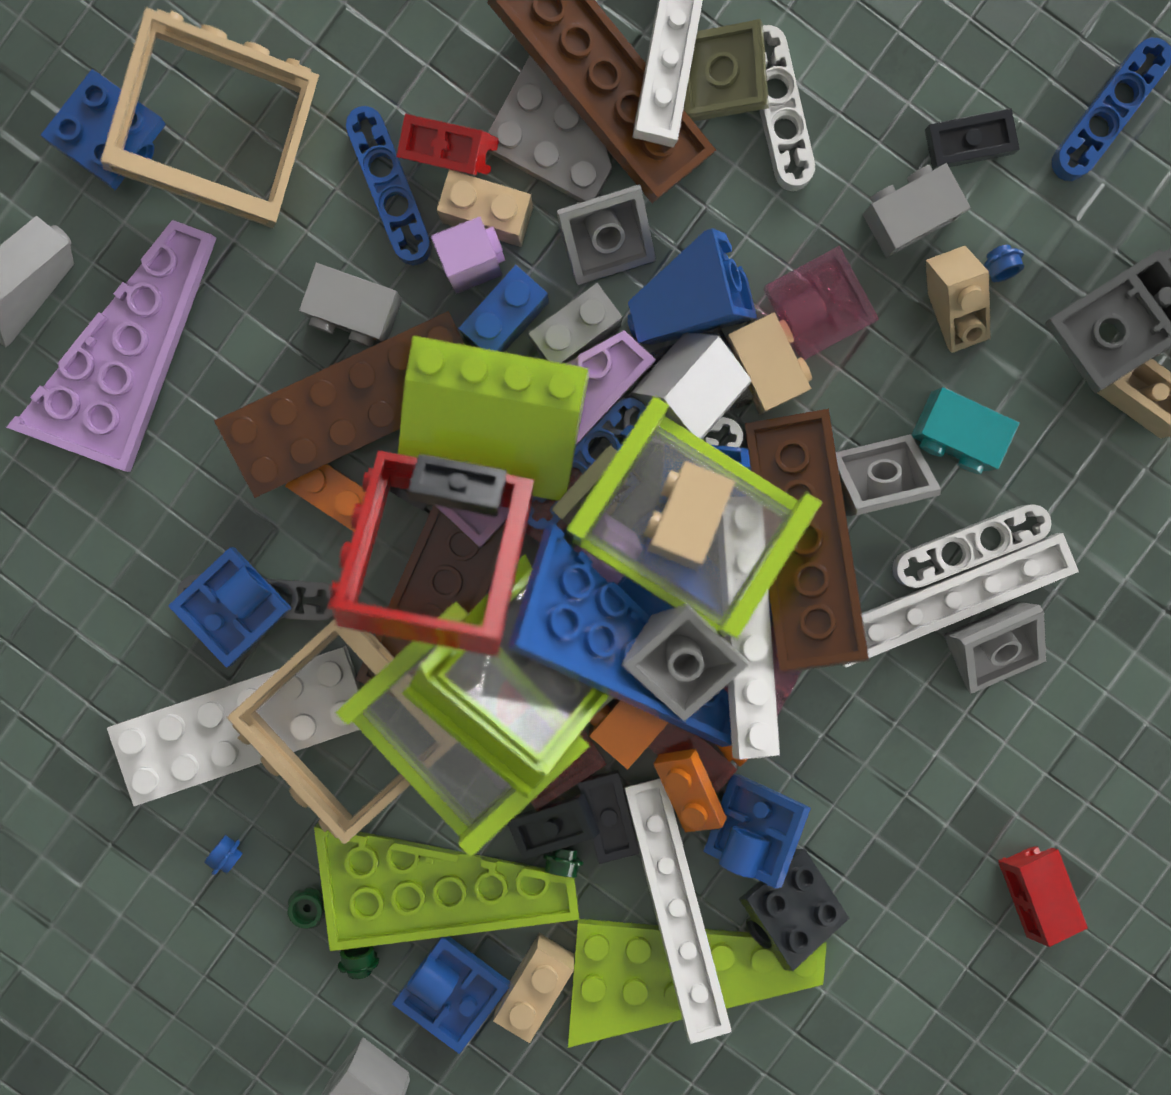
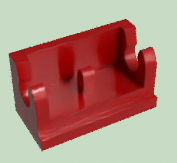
(445, 145)
(1043, 895)

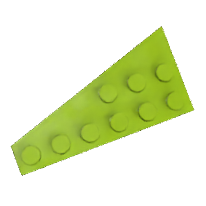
(412, 891)
(627, 984)

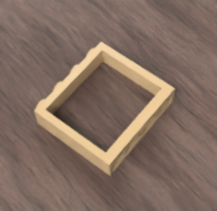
(212, 44)
(282, 761)

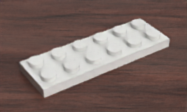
(197, 741)

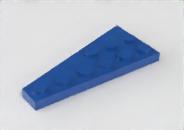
(586, 630)

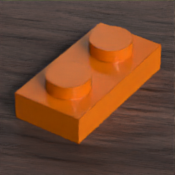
(329, 492)
(690, 790)

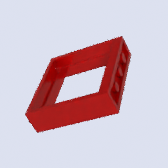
(397, 471)

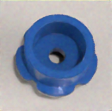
(1004, 263)
(224, 855)

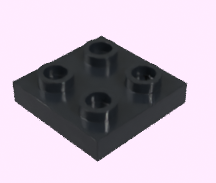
(796, 916)

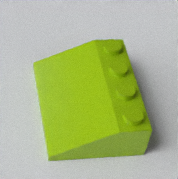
(493, 411)

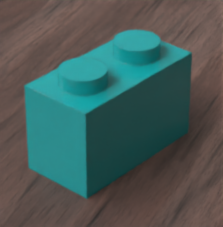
(964, 431)

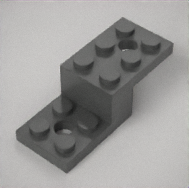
(1132, 302)

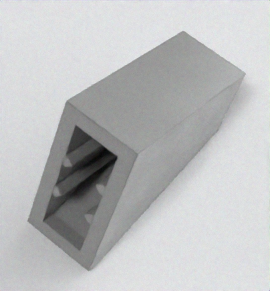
(30, 270)

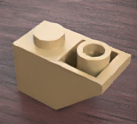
(960, 297)

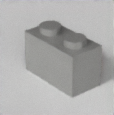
(915, 209)
(350, 304)
(576, 326)

